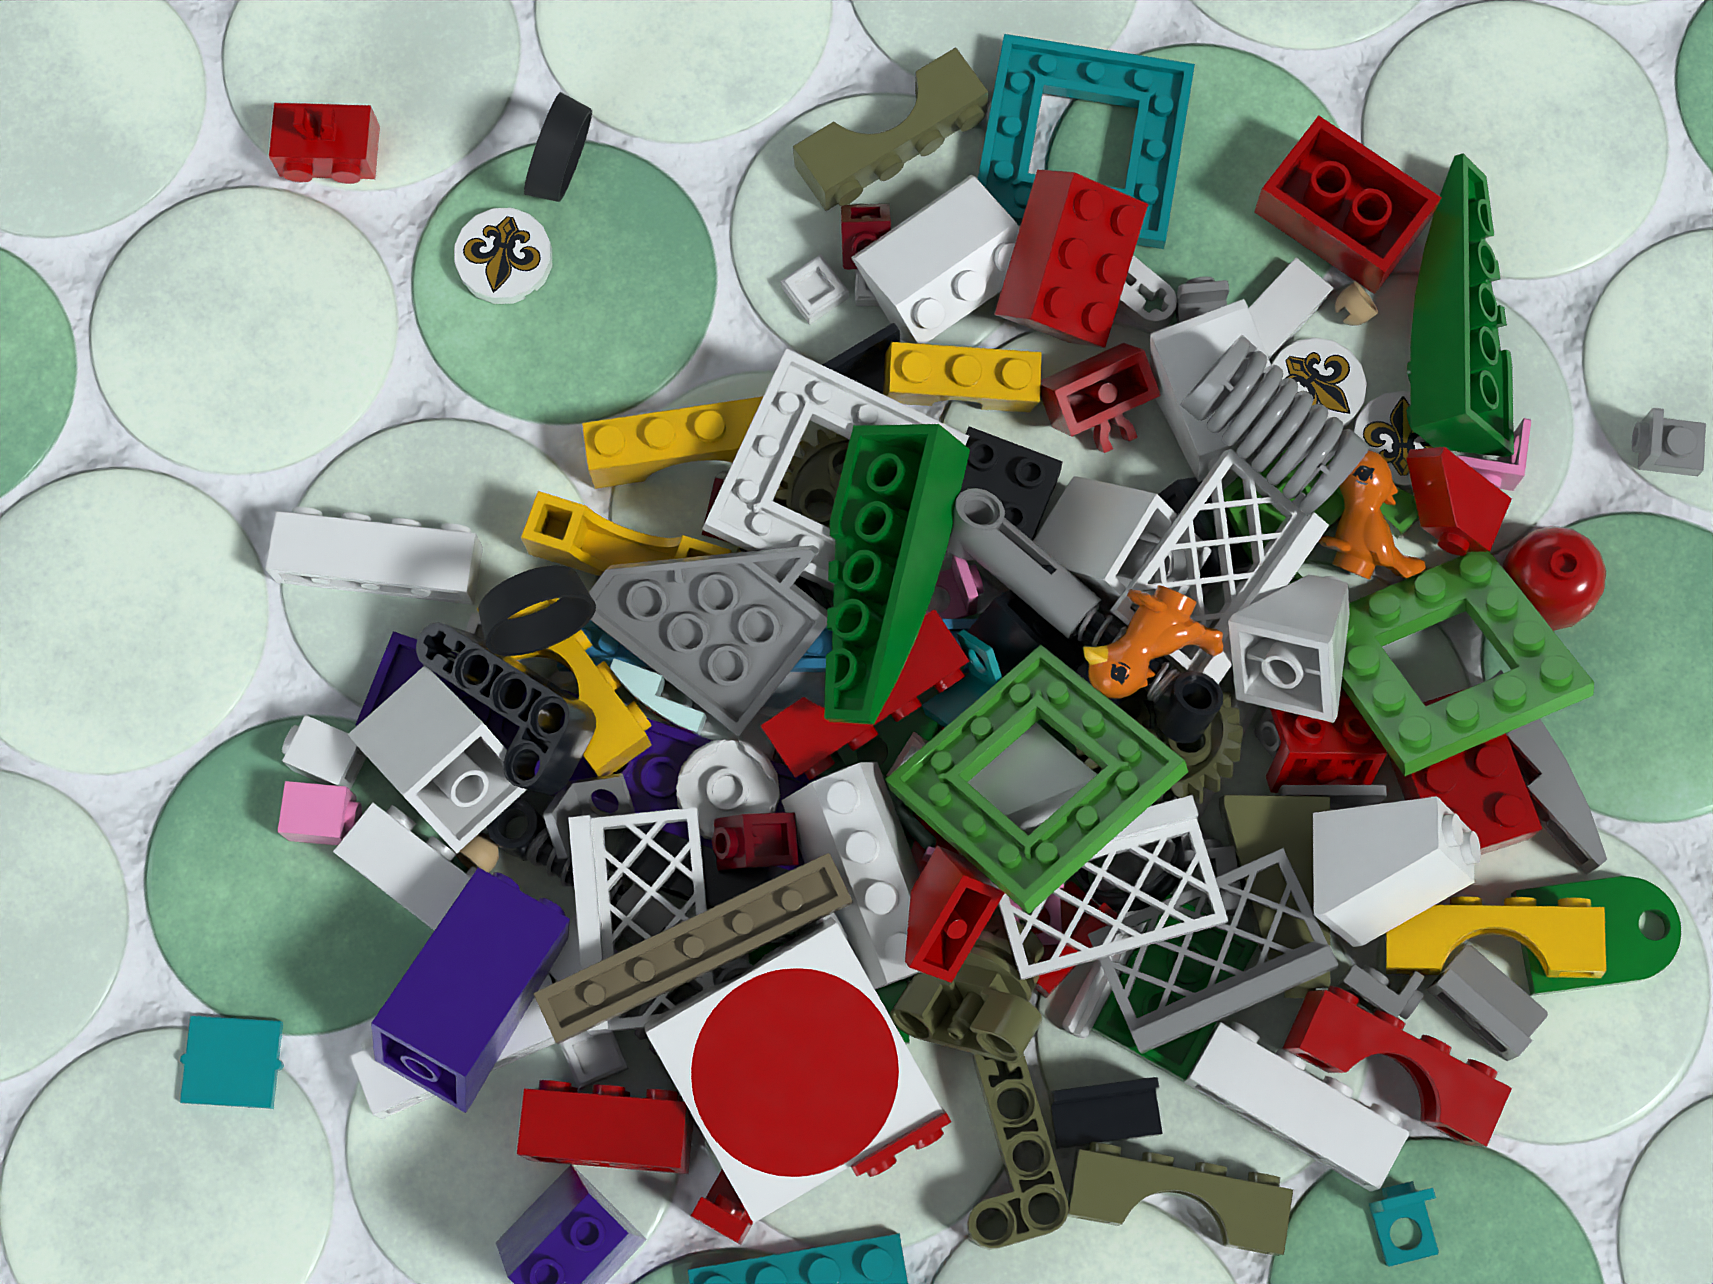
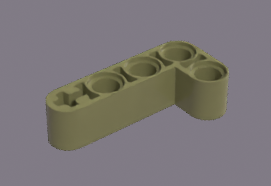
(1022, 1184)

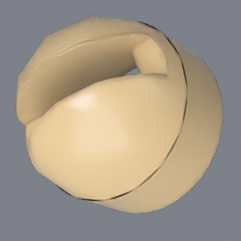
(1357, 303)
(480, 853)

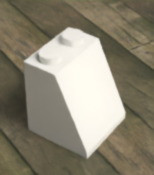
(1180, 360)
(1108, 534)
(438, 758)
(1032, 778)
(1388, 864)

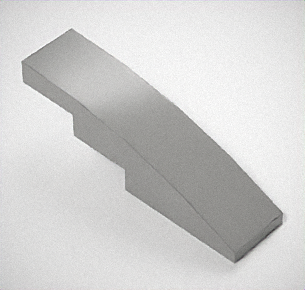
(1556, 794)

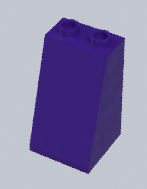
(469, 988)
(568, 1236)

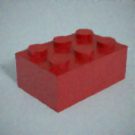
(1346, 204)
(1071, 258)
(1481, 788)
(605, 1128)

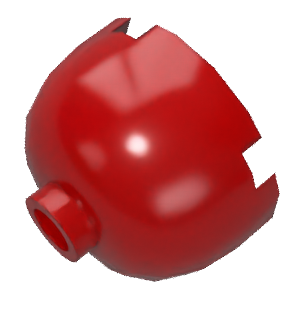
(1558, 574)

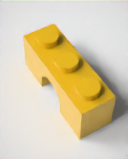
(980, 375)

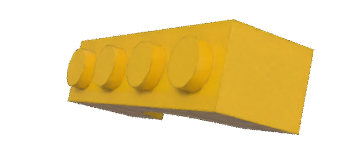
(639, 445)
(587, 542)
(619, 727)
(1562, 937)

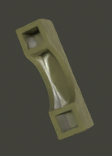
(844, 162)
(1248, 1213)

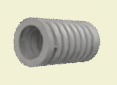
(1244, 384)

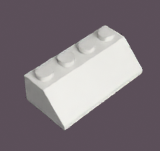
(859, 827)

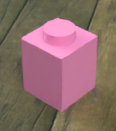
(317, 813)

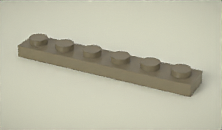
(692, 948)

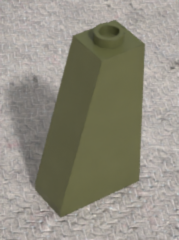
(1258, 828)

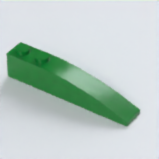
(1456, 361)
(889, 549)

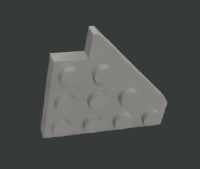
(715, 623)

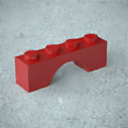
(808, 739)
(1453, 1095)

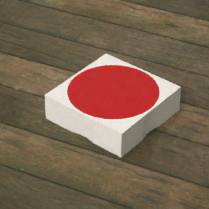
(793, 1069)

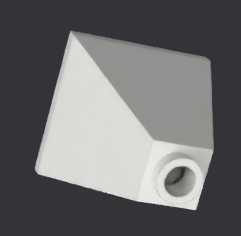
(1293, 647)

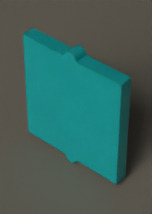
(231, 1062)

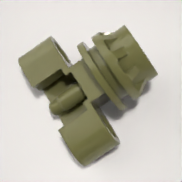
(985, 1004)

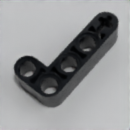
(503, 692)
(719, 885)

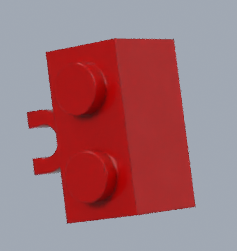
(324, 142)
(1100, 391)

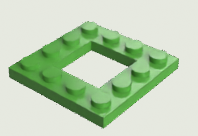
(1416, 736)
(1033, 866)

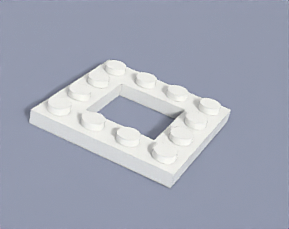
(795, 395)

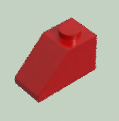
(1455, 501)
(947, 914)

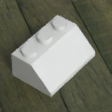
(940, 261)

